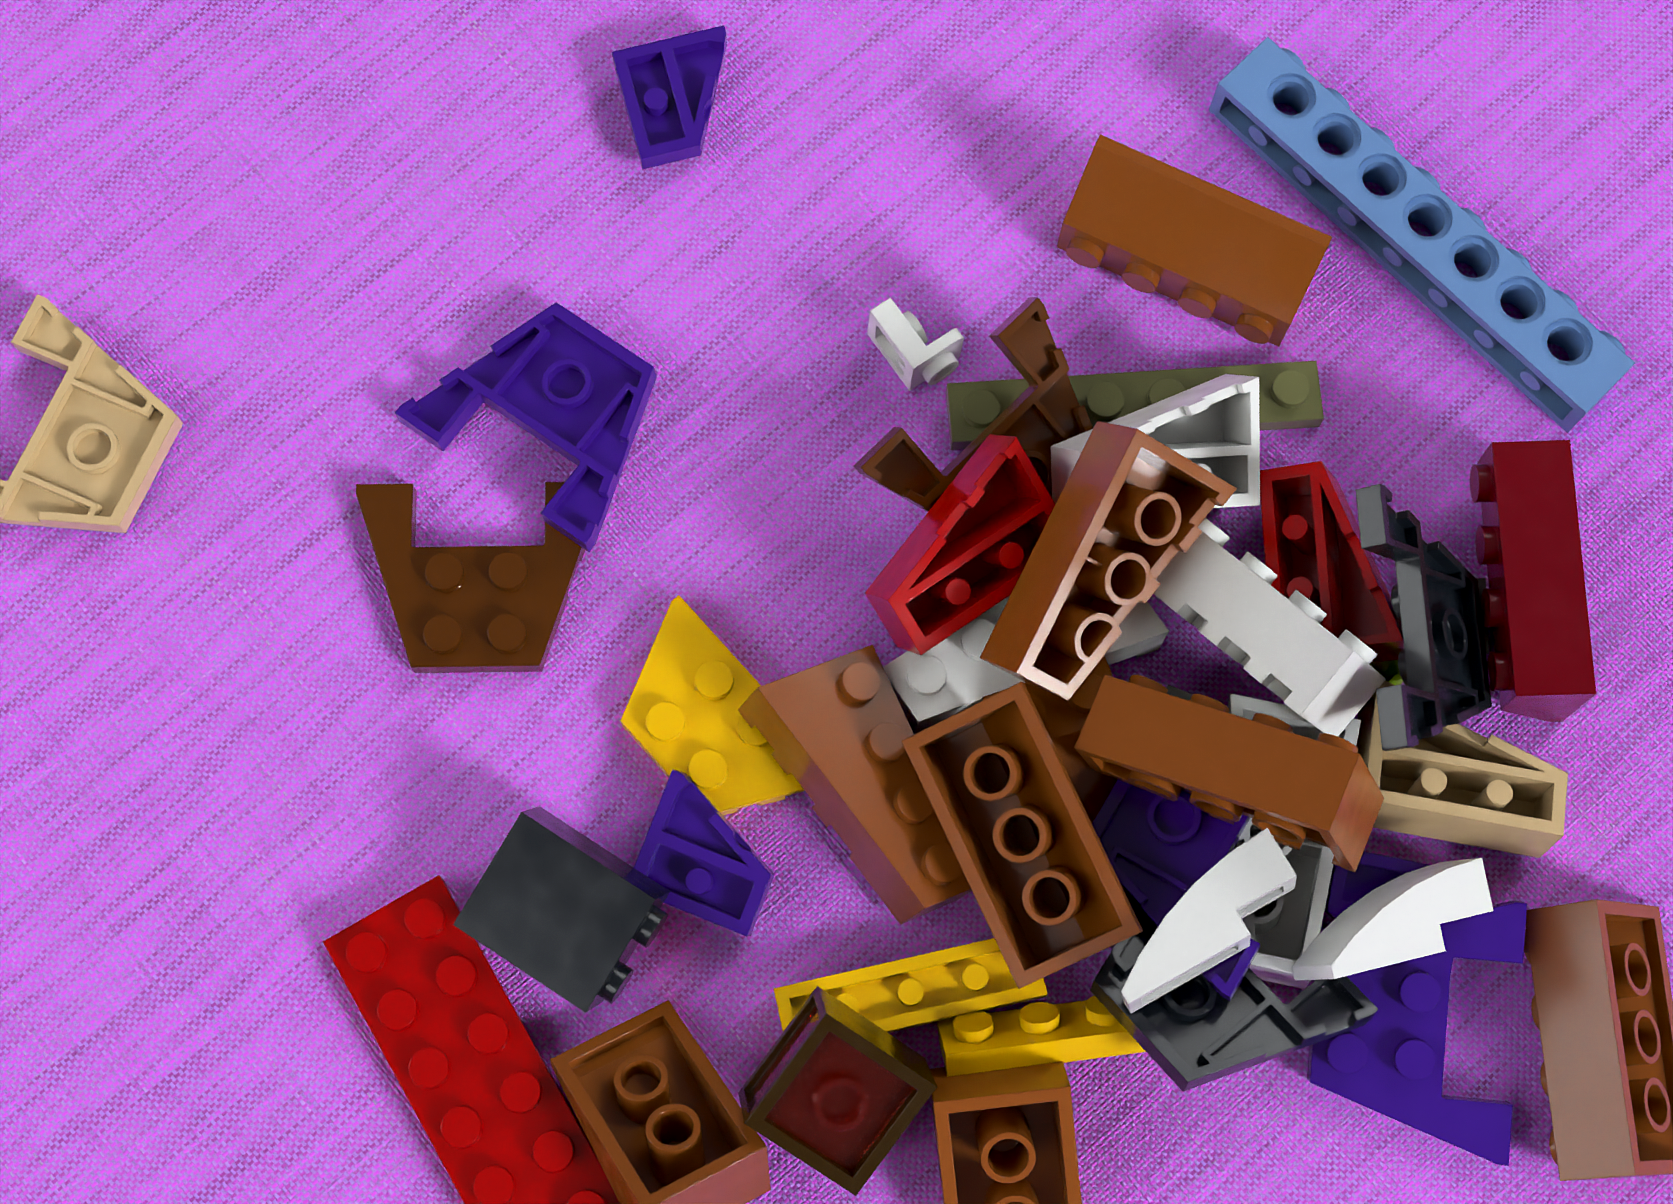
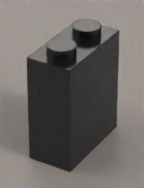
(564, 910)

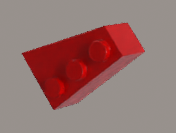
(964, 548)
(1318, 551)

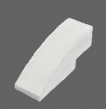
(1208, 919)
(1397, 921)

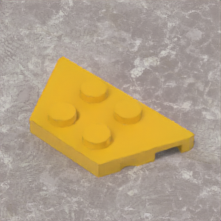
(691, 721)

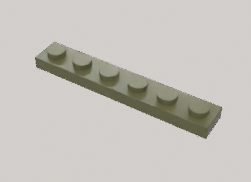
(1286, 396)

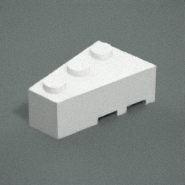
(1206, 424)

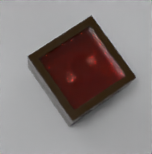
(836, 1091)

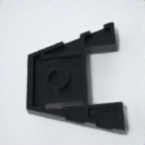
(1440, 627)
(1207, 1037)

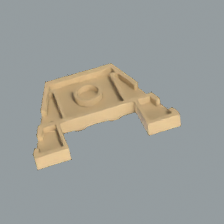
(95, 440)

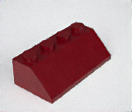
(1533, 578)

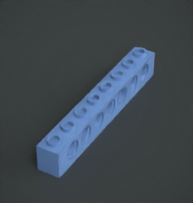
(1420, 263)

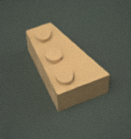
(1465, 789)

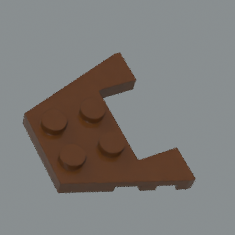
(1038, 417)
(468, 603)

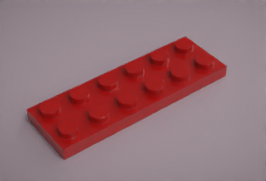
(465, 1056)

